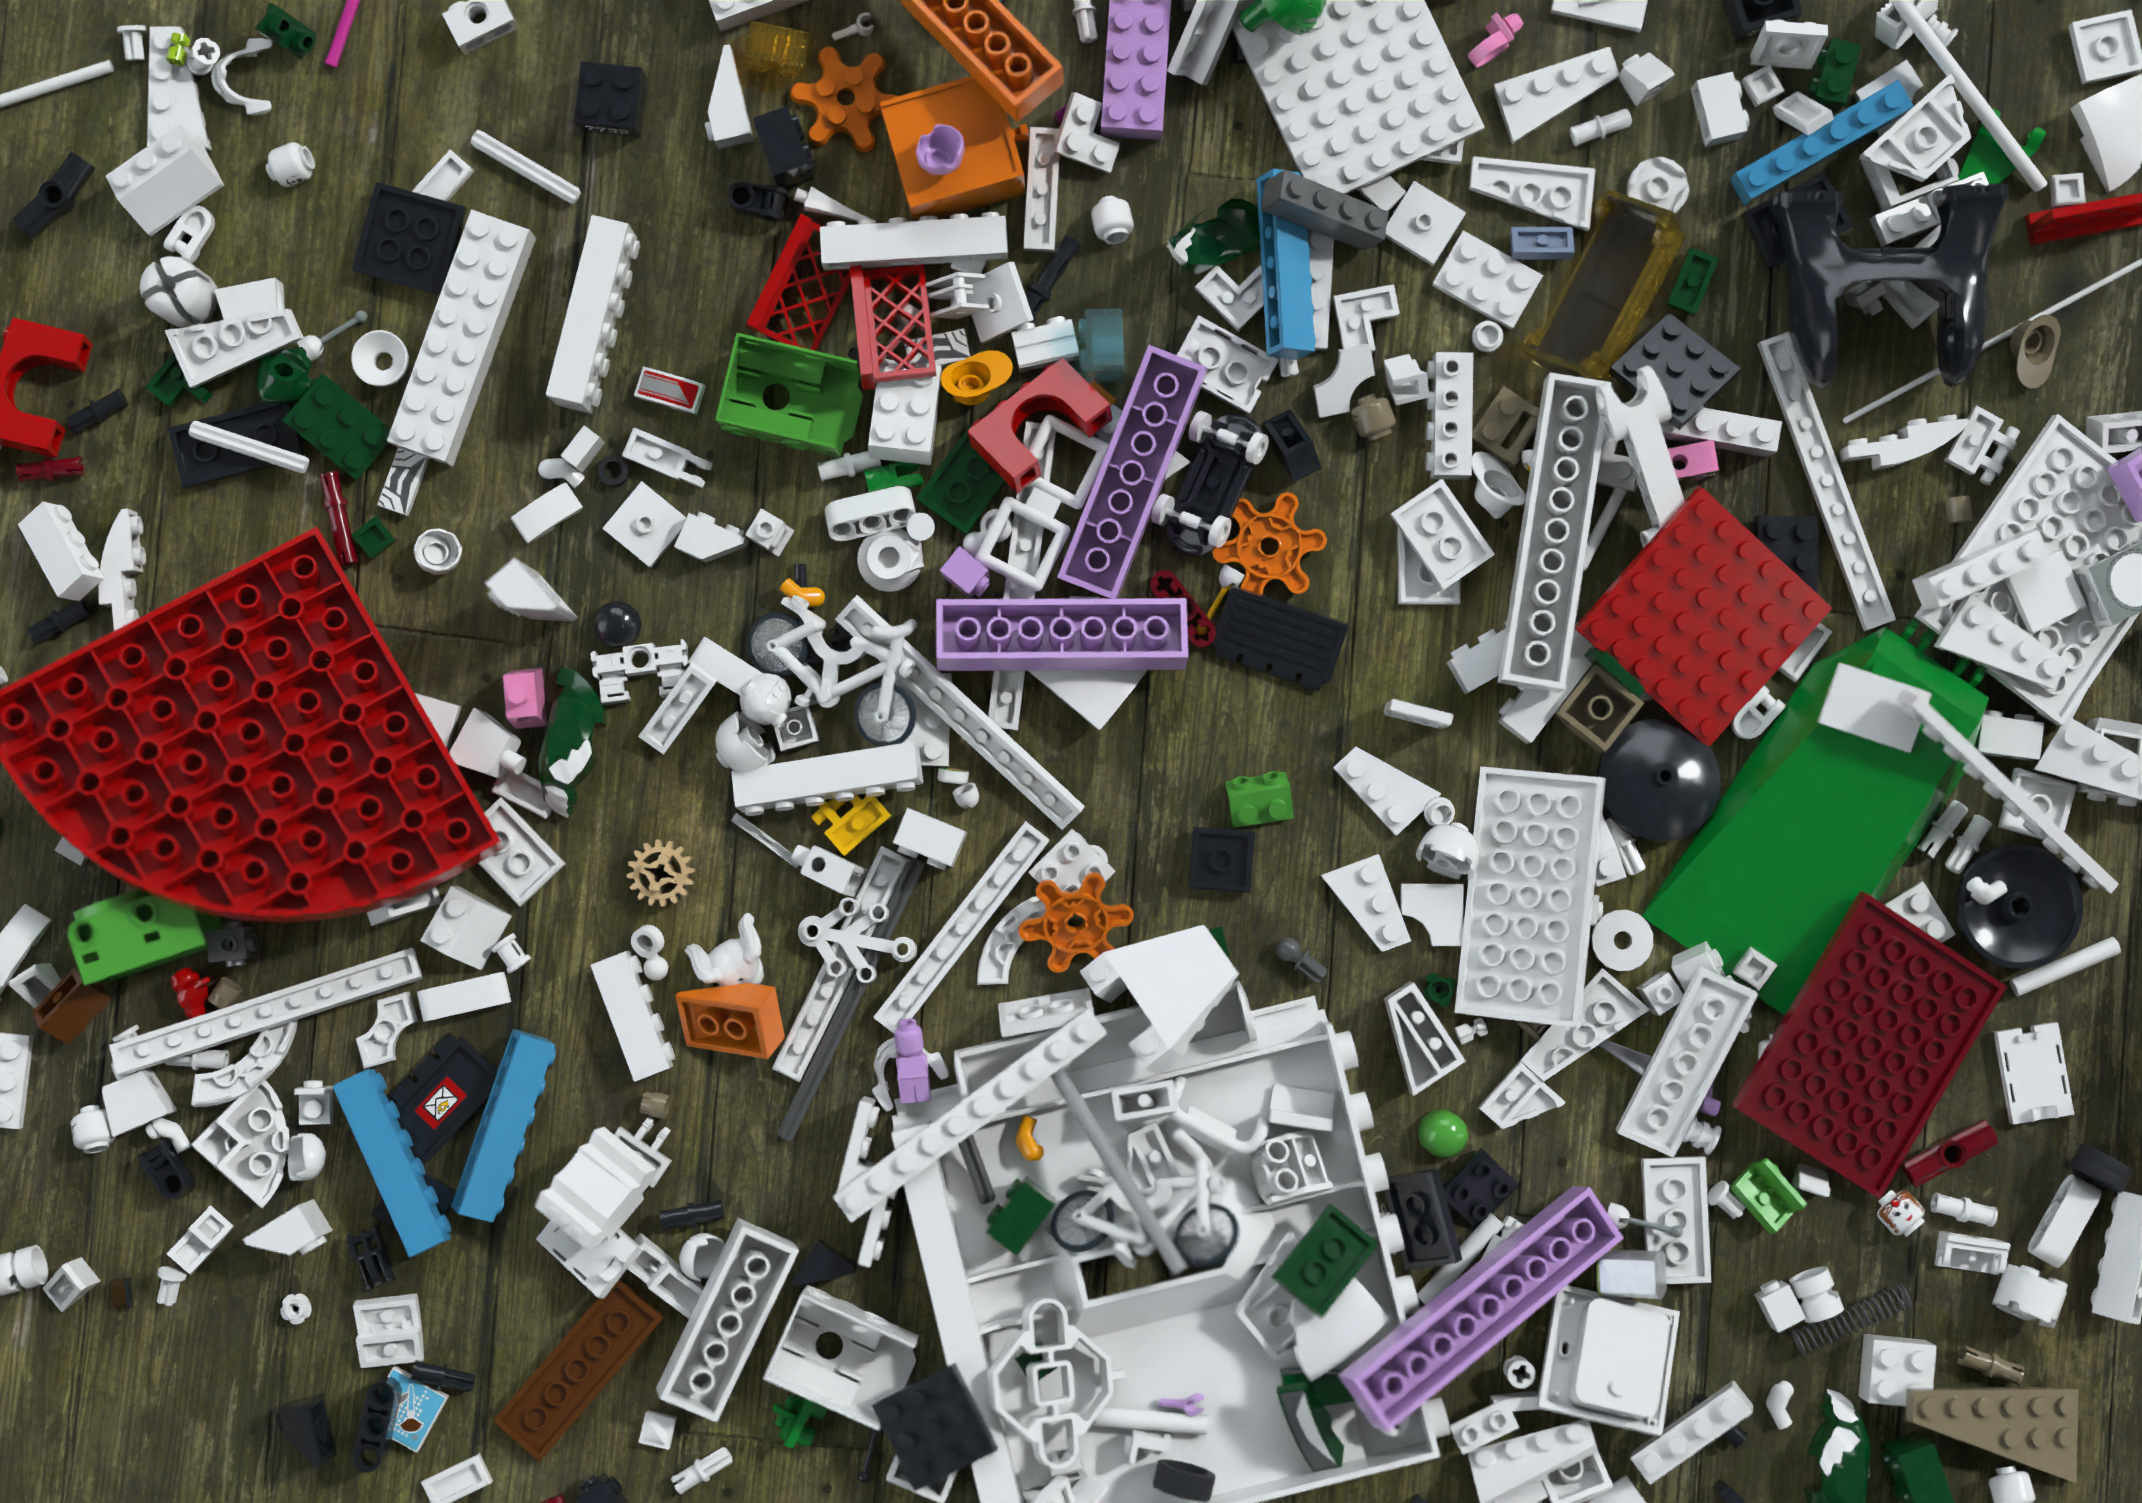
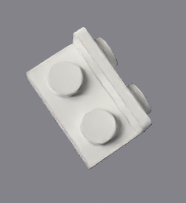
(1483, 1426)

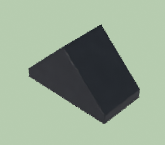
(823, 1264)

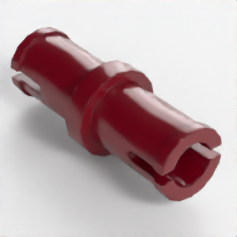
(50, 469)

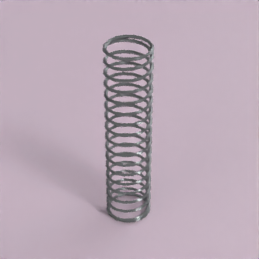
(1799, 1344)

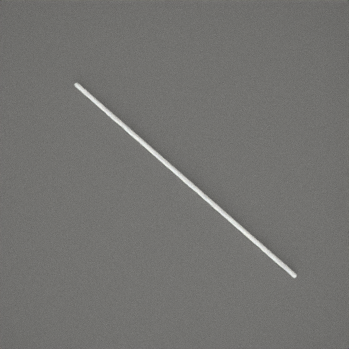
(1996, 339)

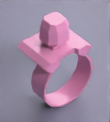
(1501, 34)

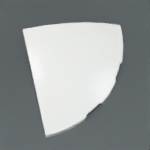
(2113, 131)
(1091, 692)
(249, 1143)
(1337, 1335)

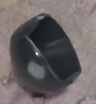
(617, 624)

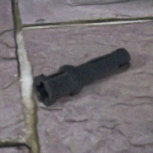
(1039, 291)

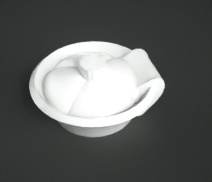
(890, 560)

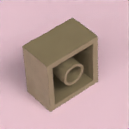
(1598, 709)

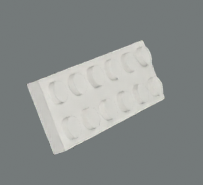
(1686, 1061)

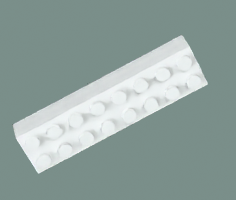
(461, 338)

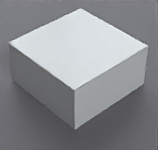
(583, 449)
(797, 729)

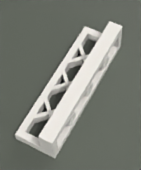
(1204, 39)

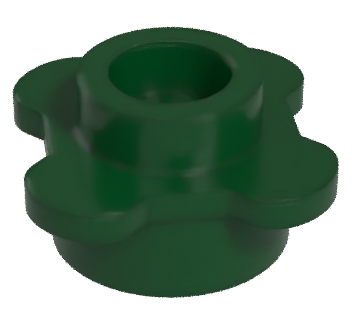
(1447, 986)

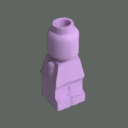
(911, 1063)

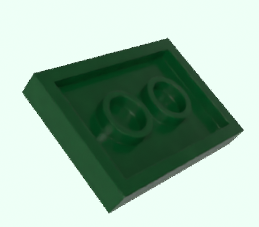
(338, 426)
(961, 486)
(1325, 1261)

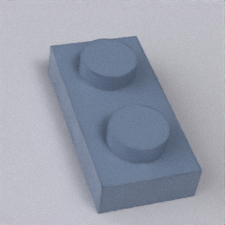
(1542, 243)

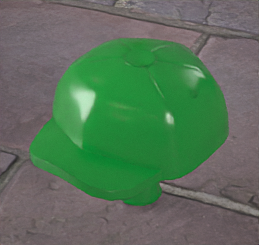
(1293, 15)

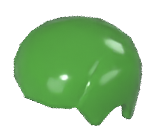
(1442, 1133)

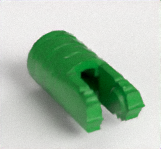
(886, 476)

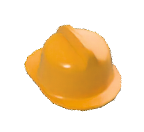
(976, 376)

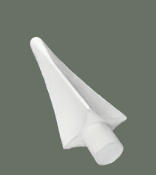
(820, 203)

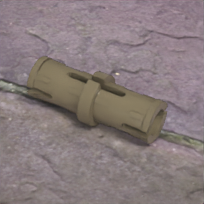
(1990, 1364)

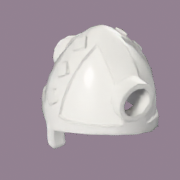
(766, 699)

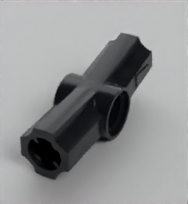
(41, 210)

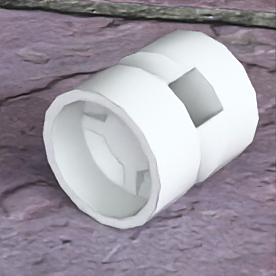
(24, 1268)
(1816, 1294)

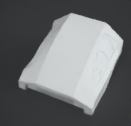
(1289, 1167)

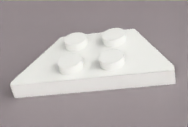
(1923, 135)

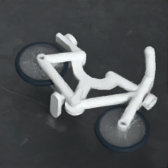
(882, 711)
(1201, 1237)

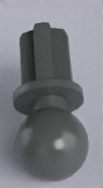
(1289, 950)

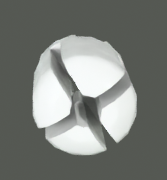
(178, 292)

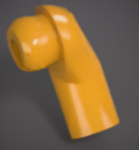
(812, 594)
(1025, 1142)

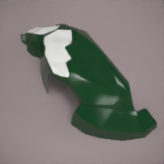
(1219, 239)
(568, 741)
(1841, 1452)

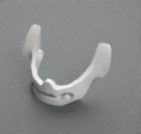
(218, 76)
(888, 1050)

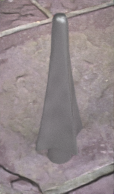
(1635, 1060)

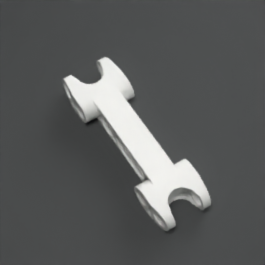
(1640, 428)

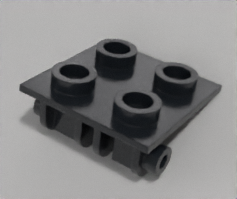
(1478, 1187)

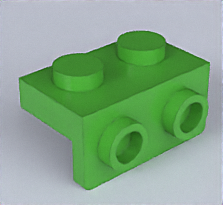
(1259, 799)
(1767, 1194)

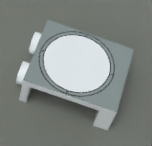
(2113, 585)

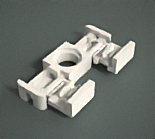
(667, 658)

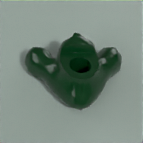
(284, 375)

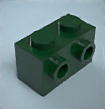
(1834, 74)

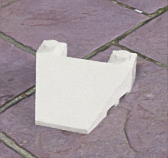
(1174, 983)

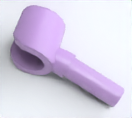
(1709, 1105)
(1185, 1404)

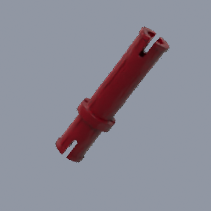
(338, 518)

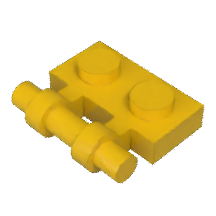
(855, 824)

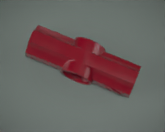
(1966, 1144)

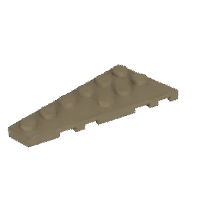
(2015, 1422)

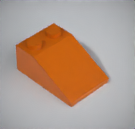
(732, 1019)

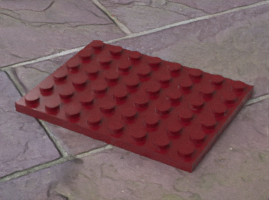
(1869, 1045)

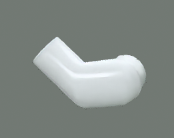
(560, 468)
(170, 1130)

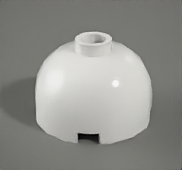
(741, 745)
(1450, 850)

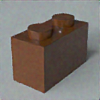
(70, 1007)

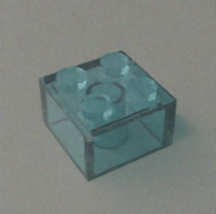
(1104, 345)

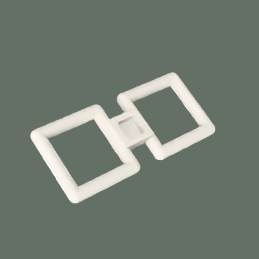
(1042, 506)

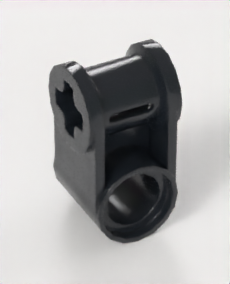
(760, 200)
(162, 1165)

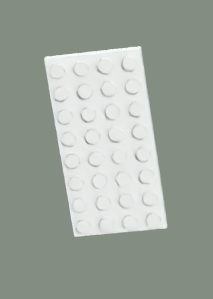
(1530, 896)

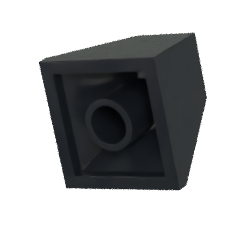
(308, 1428)

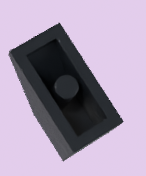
(1292, 445)

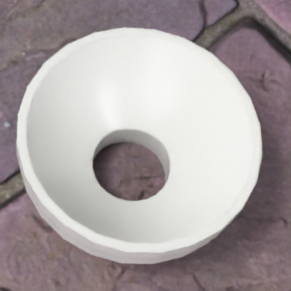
(369, 348)

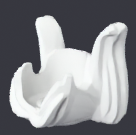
(730, 959)

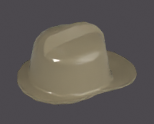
(2034, 349)

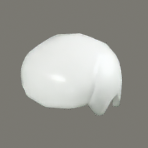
(437, 551)
(305, 1157)
(700, 1255)

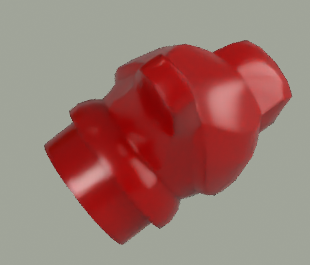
(190, 991)

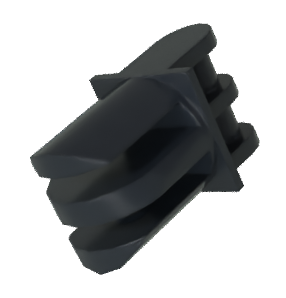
(373, 1263)

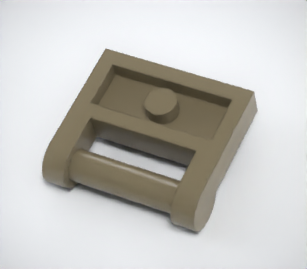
(1499, 421)

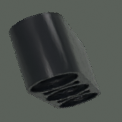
(369, 1437)

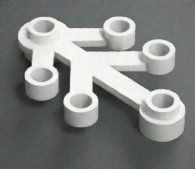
(851, 939)

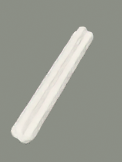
(525, 167)
(248, 447)

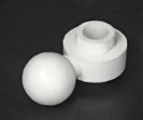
(974, 539)
(655, 966)

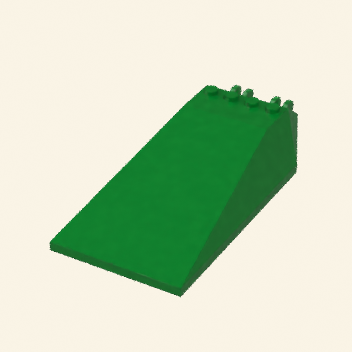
(1816, 820)

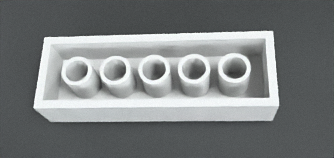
(593, 315)
(727, 1320)

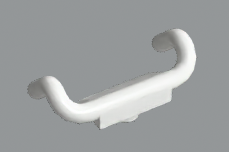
(1213, 1131)

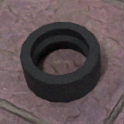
(1184, 1480)

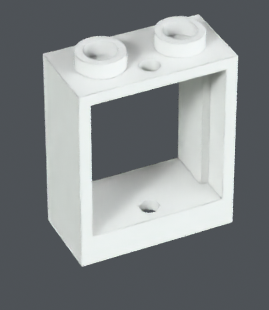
(1887, 192)

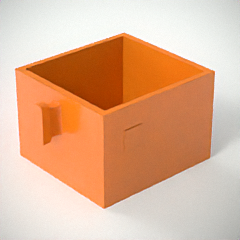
(990, 159)

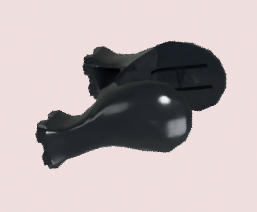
(1947, 271)

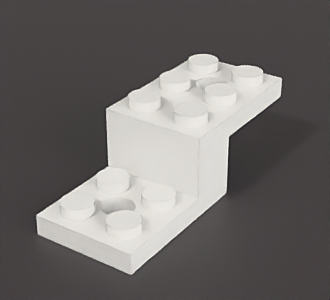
(854, 1167)

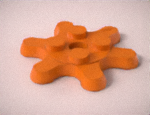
(824, 94)
(1291, 542)
(1068, 939)

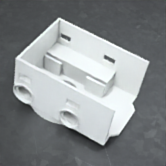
(871, 1366)

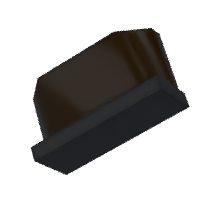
(122, 1293)

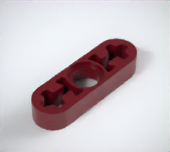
(1175, 585)

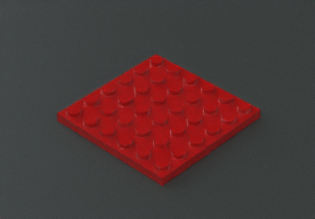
(1703, 616)

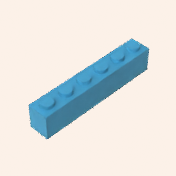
(1822, 144)
(1285, 282)
(503, 1126)
(392, 1162)

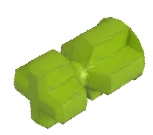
(177, 55)

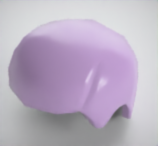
(940, 150)

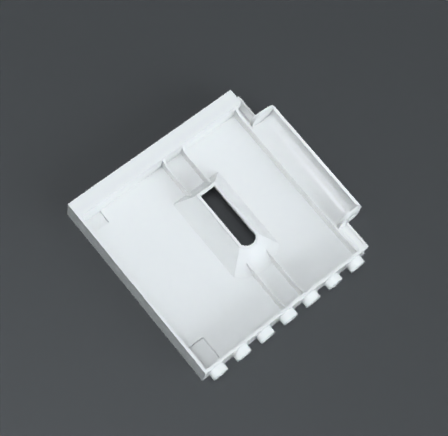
(1175, 1332)

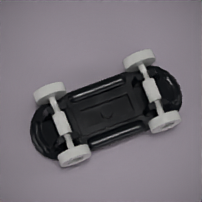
(1213, 484)

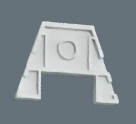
(1268, 1305)

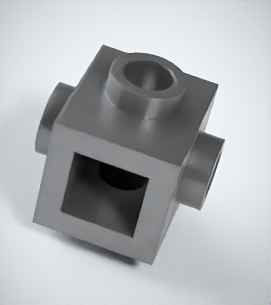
(231, 944)

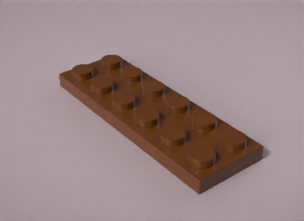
(578, 1369)

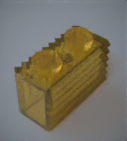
(777, 49)

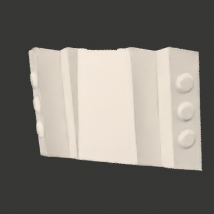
(597, 1189)

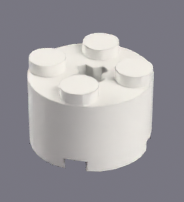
(2030, 1296)

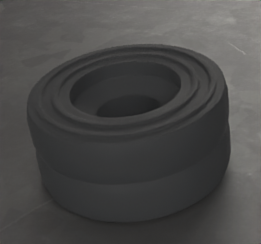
(2101, 1168)

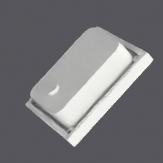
(1612, 1363)

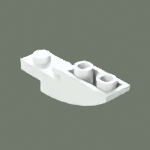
(1913, 216)
(1913, 442)
(119, 560)

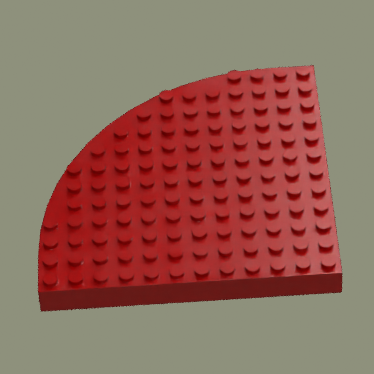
(248, 751)

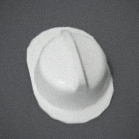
(1495, 486)

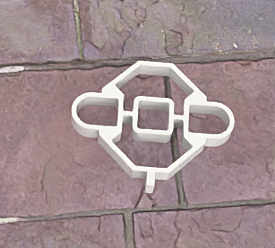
(1075, 1424)

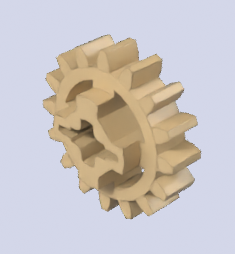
(666, 859)

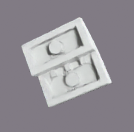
(389, 1330)

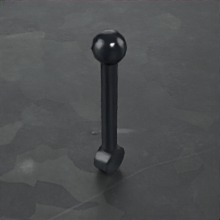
(864, 1475)

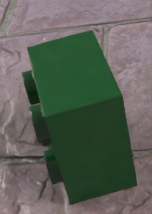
(1020, 1215)
(1915, 1470)

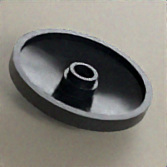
(1638, 796)
(2046, 909)

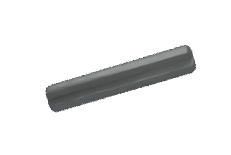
(977, 1170)

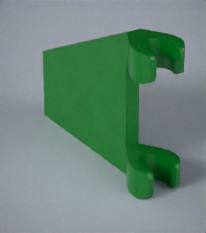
(1988, 157)

